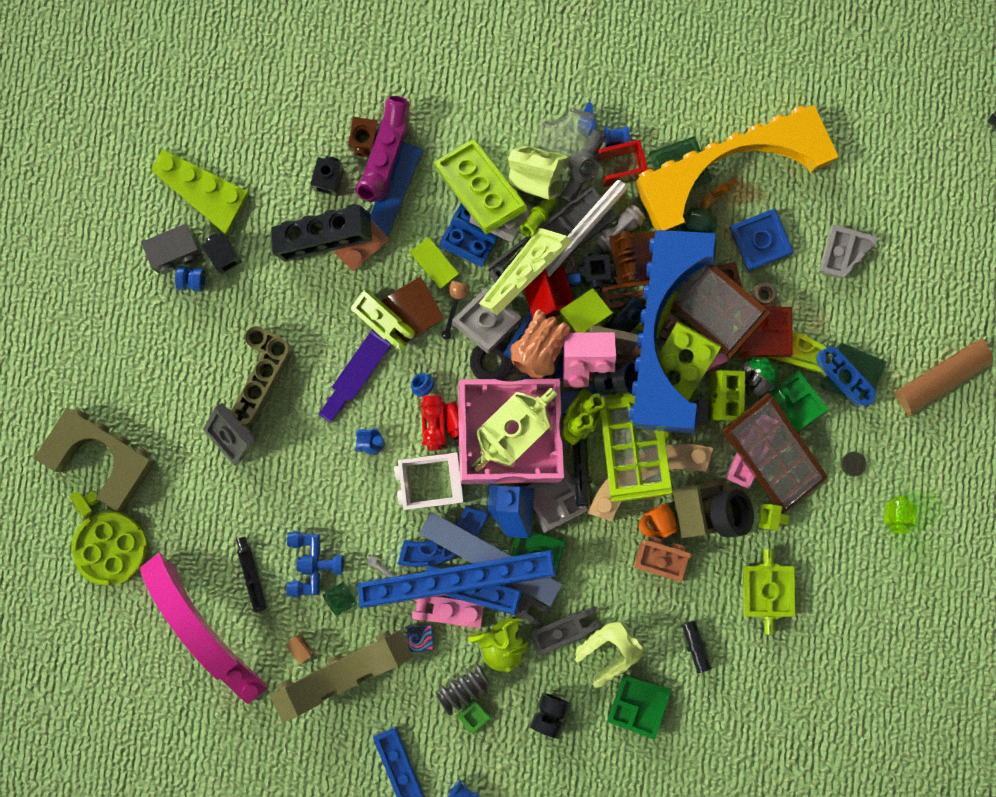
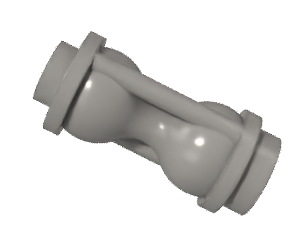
(627, 221)

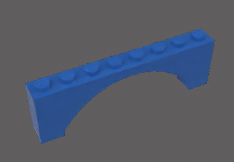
(674, 260)

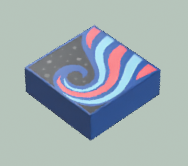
(420, 638)

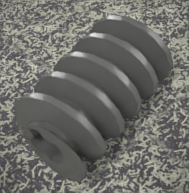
(463, 689)

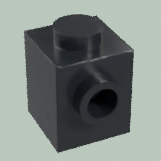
(327, 175)
(221, 253)

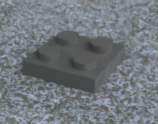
(228, 433)

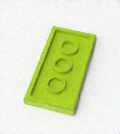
(480, 186)

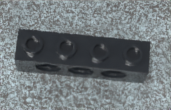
(303, 237)

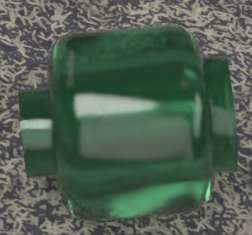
(700, 220)

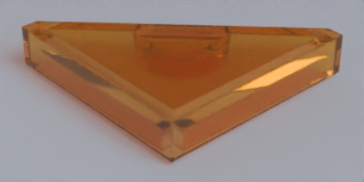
(720, 192)

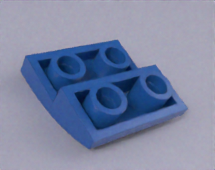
(467, 239)

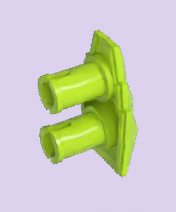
(582, 416)

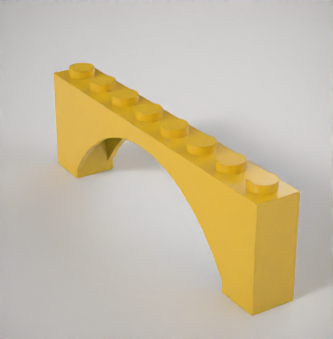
(795, 136)

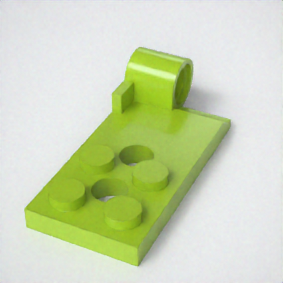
(692, 371)

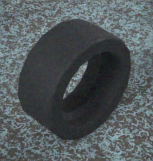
(721, 516)

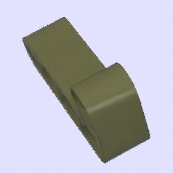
(256, 378)

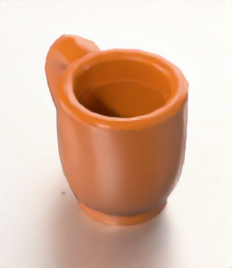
(660, 521)

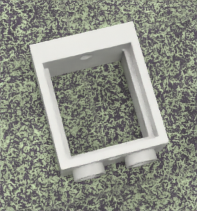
(402, 476)

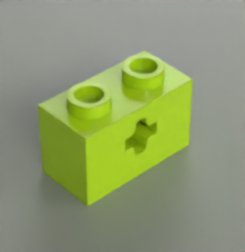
(726, 395)

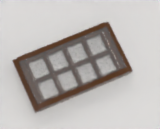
(719, 308)
(775, 453)

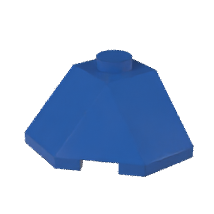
(512, 509)

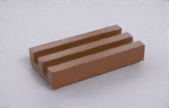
(606, 298)

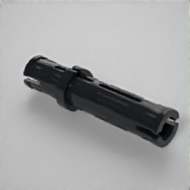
(581, 466)

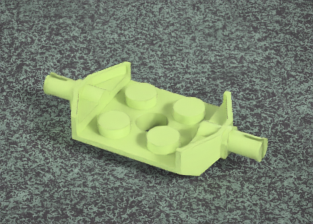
(533, 422)

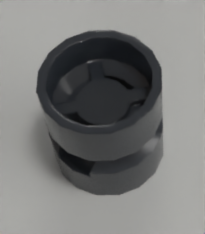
(616, 382)
(554, 707)

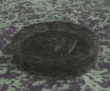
(853, 464)

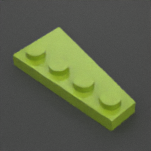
(206, 192)

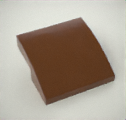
(415, 307)

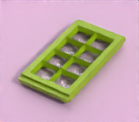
(634, 456)

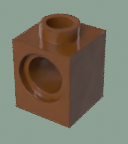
(359, 127)

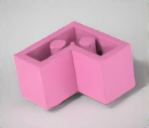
(587, 354)

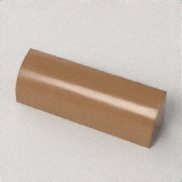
(944, 377)

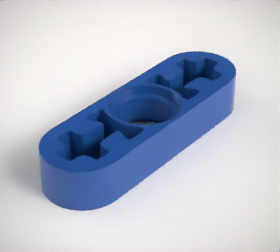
(839, 358)

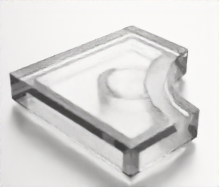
(566, 134)

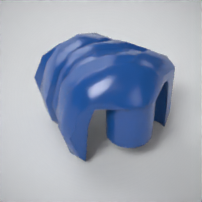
(369, 441)

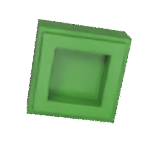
(474, 716)

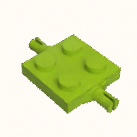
(769, 591)

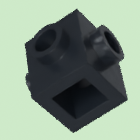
(602, 264)

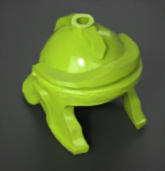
(500, 647)

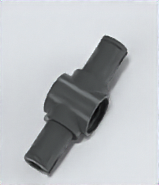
(589, 156)

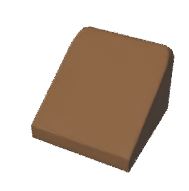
(300, 648)

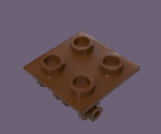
(631, 256)

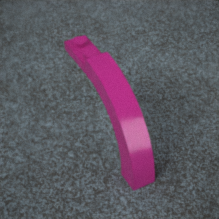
(195, 632)

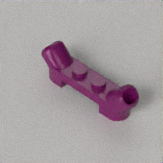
(393, 129)

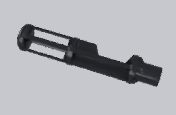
(250, 575)

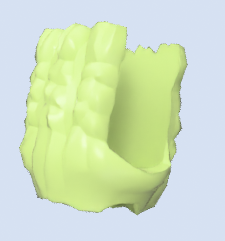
(617, 634)

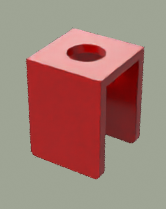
(619, 150)
(549, 293)

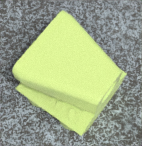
(537, 171)

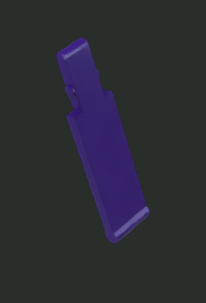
(355, 374)

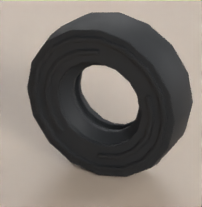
(481, 373)

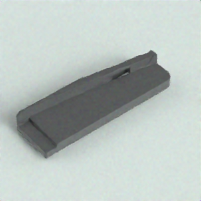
(560, 223)

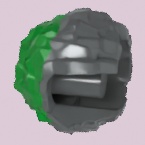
(761, 374)

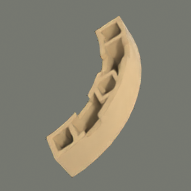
(680, 457)

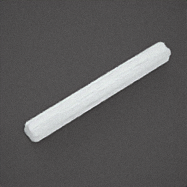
(589, 222)

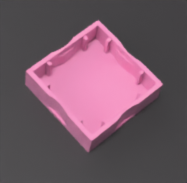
(478, 402)

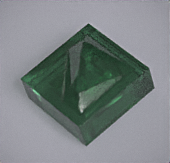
(339, 599)

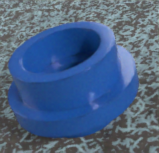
(422, 384)

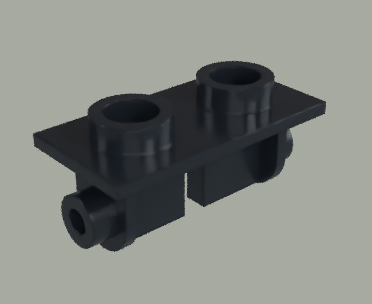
(629, 316)

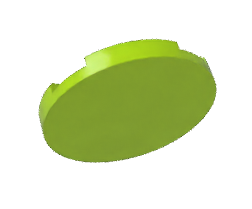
(109, 548)

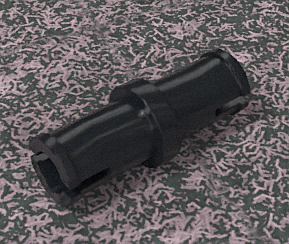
(696, 646)

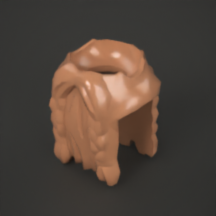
(539, 346)

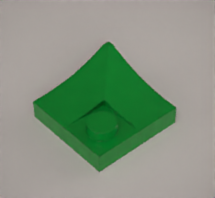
(798, 401)
(639, 706)

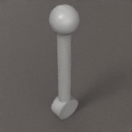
(372, 561)

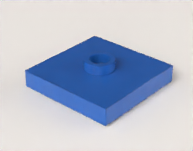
(761, 240)

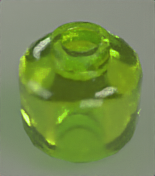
(900, 515)

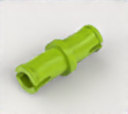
(537, 216)

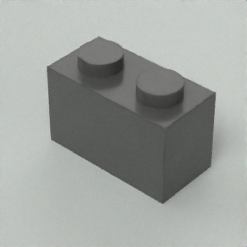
(172, 249)

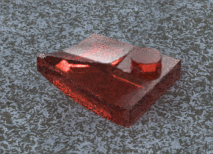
(772, 337)

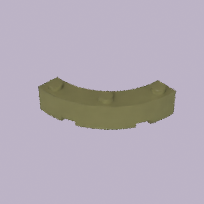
(340, 675)

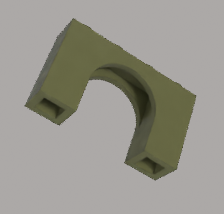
(76, 429)

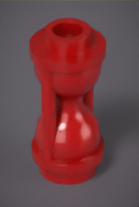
(433, 411)

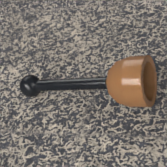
(458, 292)

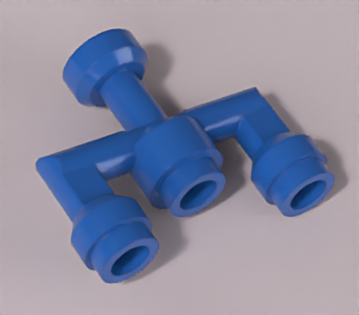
(310, 564)

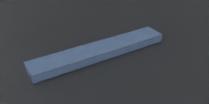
(477, 550)

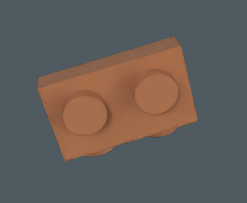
(357, 254)
(661, 559)

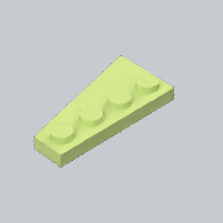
(527, 265)

